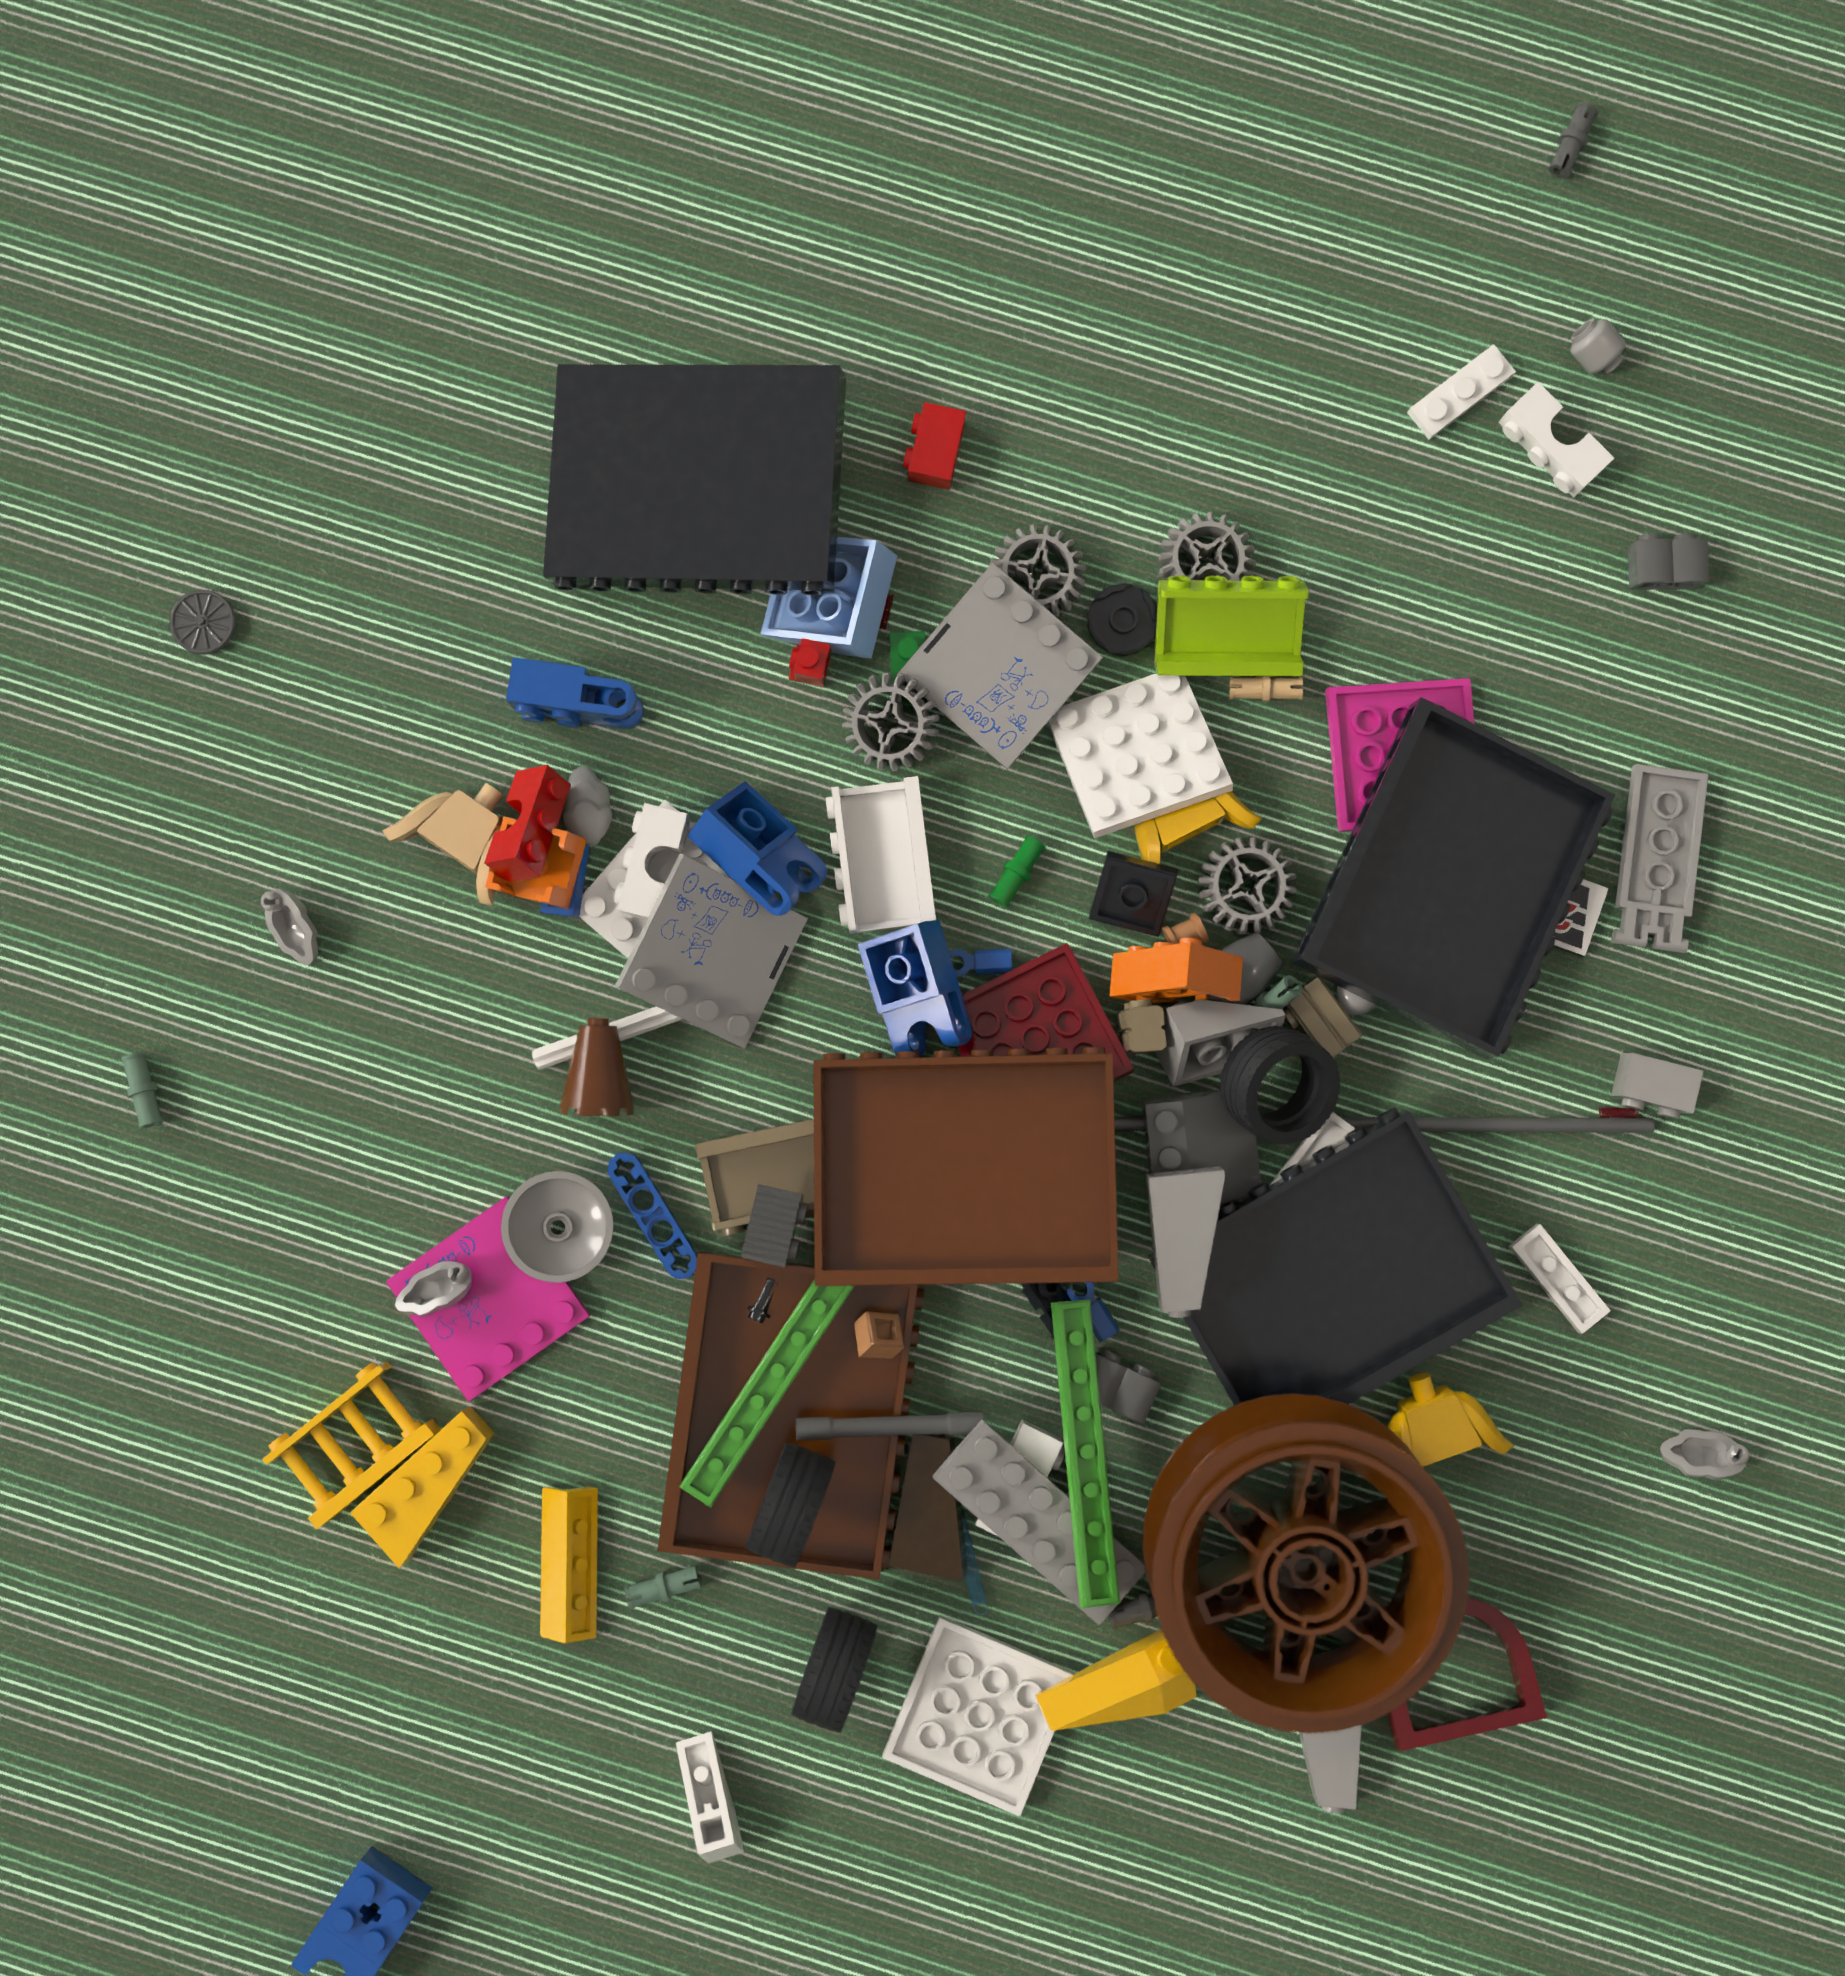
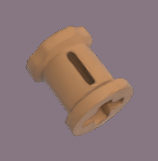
(1188, 929)

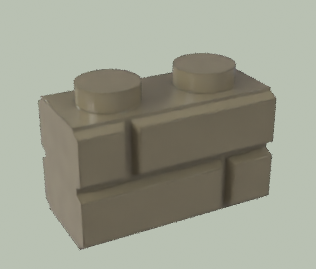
(1321, 1017)
(1141, 1027)

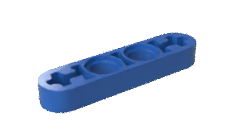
(650, 1217)

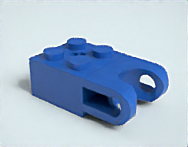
(570, 696)
(758, 849)
(916, 986)
(354, 1929)

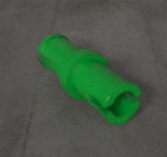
(1017, 871)

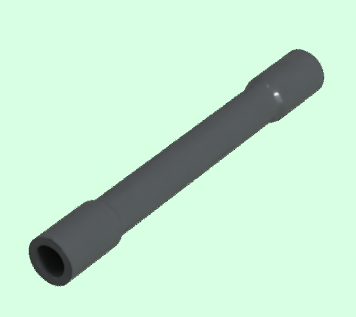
(827, 1428)

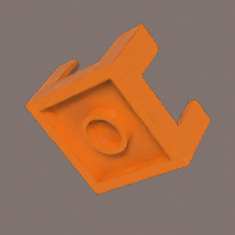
(558, 874)

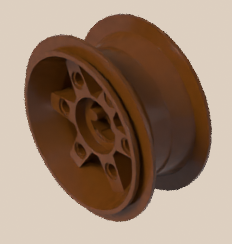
(1397, 1641)

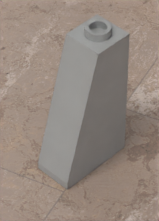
(1183, 1229)
(1333, 1767)

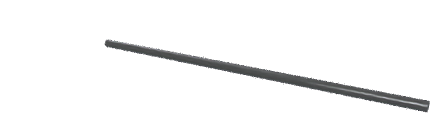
(1456, 1124)

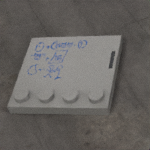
(1000, 665)
(710, 952)

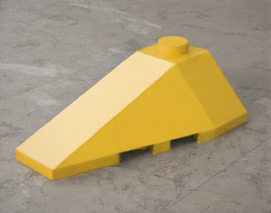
(1123, 1686)

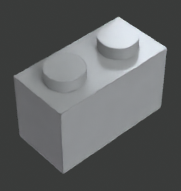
(1656, 1084)

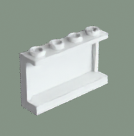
(881, 856)

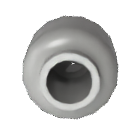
(1597, 346)

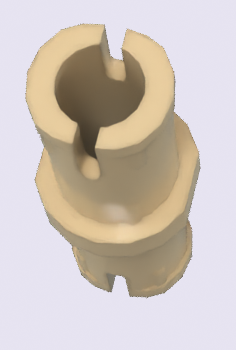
(1266, 688)

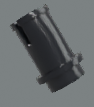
(760, 1308)

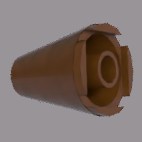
(597, 1073)

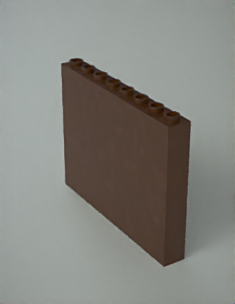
(965, 1168)
(834, 1383)

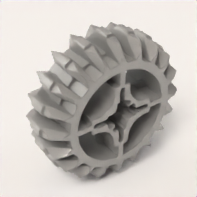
(1196, 550)
(1050, 575)
(887, 737)
(1255, 901)

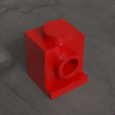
(810, 662)

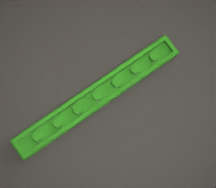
(763, 1391)
(1085, 1454)

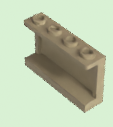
(768, 1157)

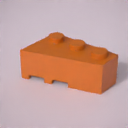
(1175, 972)

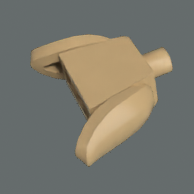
(458, 828)

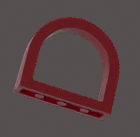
(1530, 1701)

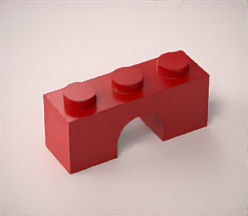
(523, 847)

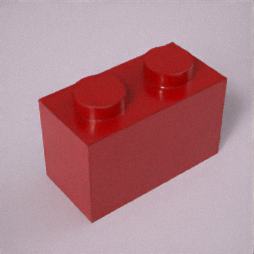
(936, 445)

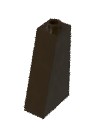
(929, 1518)

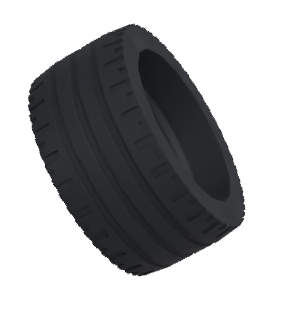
(1306, 1108)
(790, 1505)
(834, 1670)

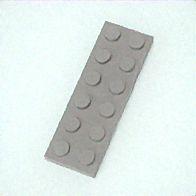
(1025, 1512)

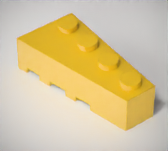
(415, 1494)

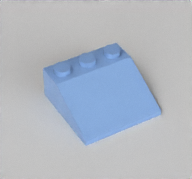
(841, 617)

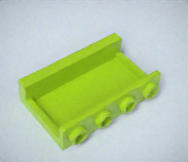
(1230, 626)

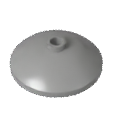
(550, 1199)

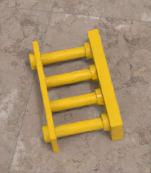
(385, 1456)

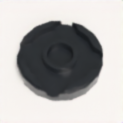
(1122, 619)

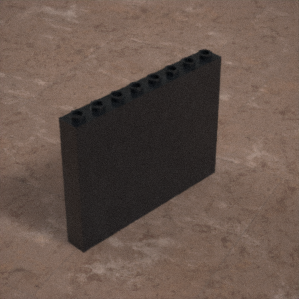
(695, 477)
(1455, 879)
(1345, 1271)

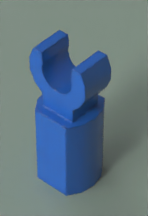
(984, 961)
(1103, 1322)

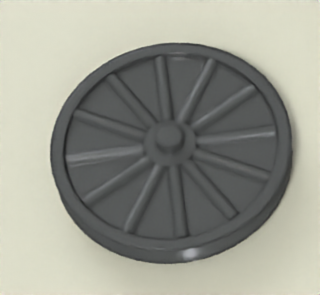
(202, 622)

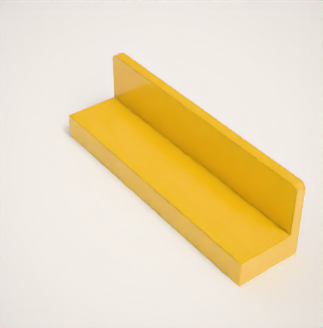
(569, 1564)

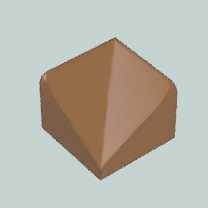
(878, 1335)

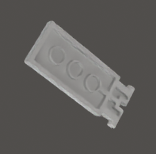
(1659, 856)

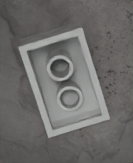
(1205, 1033)

